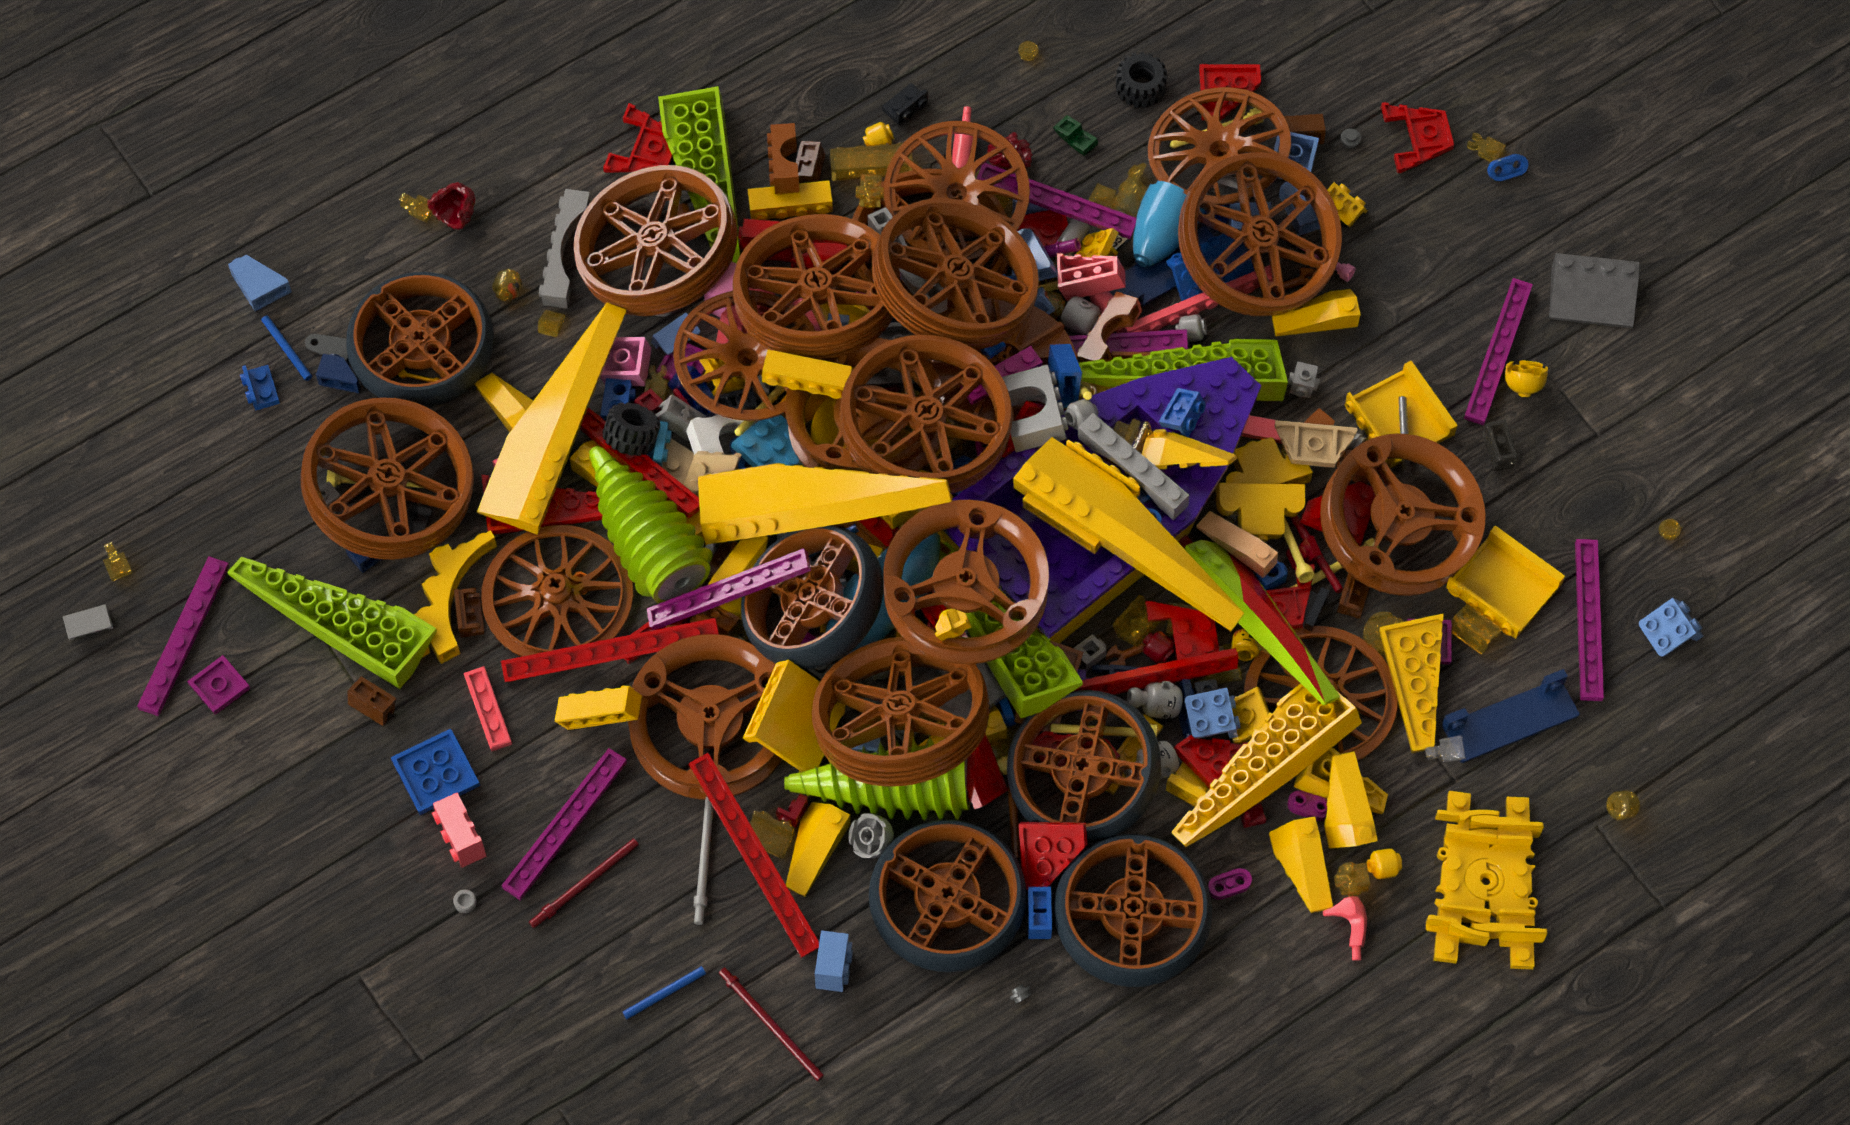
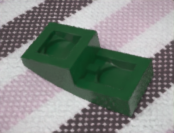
(1075, 136)

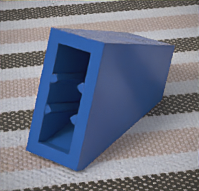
(1067, 372)

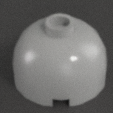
(870, 835)

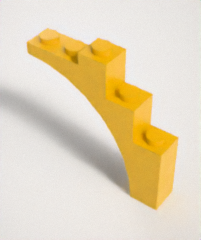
(439, 589)

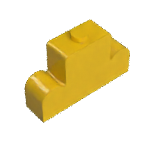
(1264, 464)
(1261, 506)

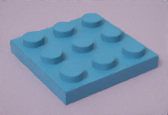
(767, 443)

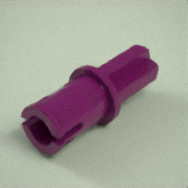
(1063, 247)

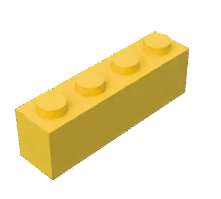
(812, 199)
(805, 374)
(598, 708)

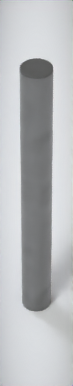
(1403, 419)

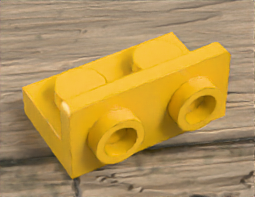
(1348, 207)

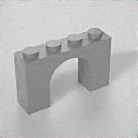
(1036, 430)

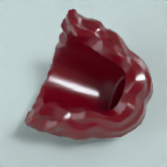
(1021, 147)
(453, 205)

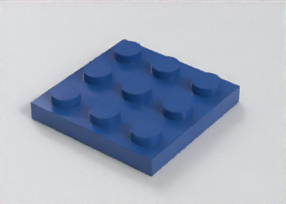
(435, 771)

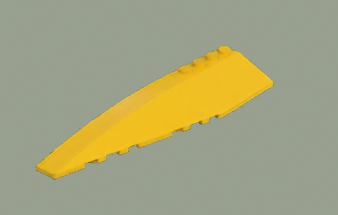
(547, 430)
(800, 498)
(1122, 525)

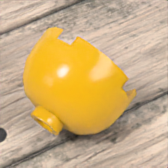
(1526, 377)

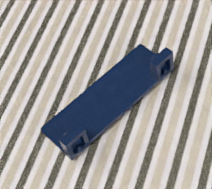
(1155, 280)
(1513, 717)

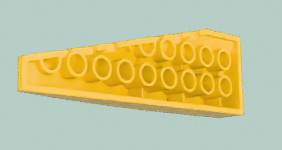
(1278, 751)

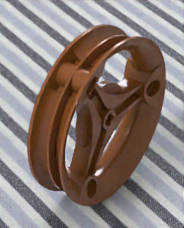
(871, 426)
(1403, 513)
(968, 596)
(694, 708)

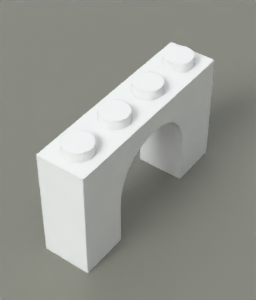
(705, 432)

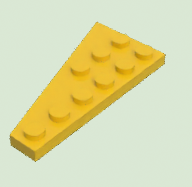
(1414, 665)

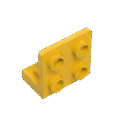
(1186, 785)

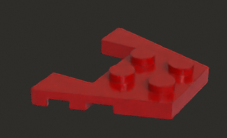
(1427, 131)
(649, 147)
(1293, 601)
(1192, 630)

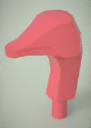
(1354, 911)

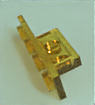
(1130, 192)

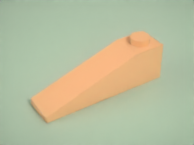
(1239, 543)

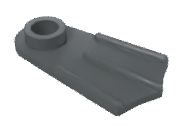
(327, 345)

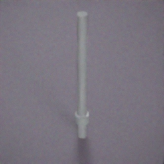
(700, 900)

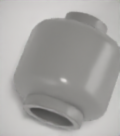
(1195, 327)
(1079, 411)

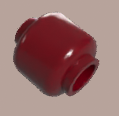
(1158, 647)

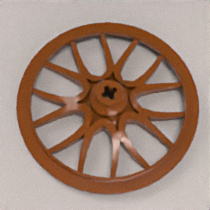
(1217, 139)
(957, 180)
(739, 350)
(551, 600)
(1338, 681)

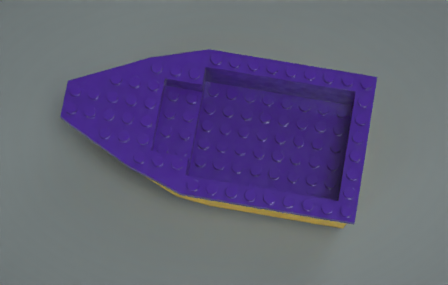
(1086, 581)

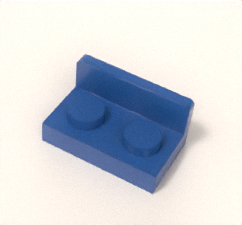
(260, 386)
(1183, 411)

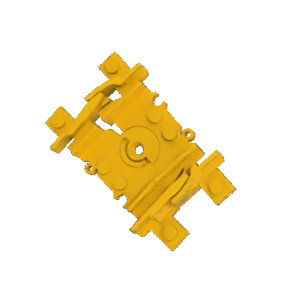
(1503, 864)

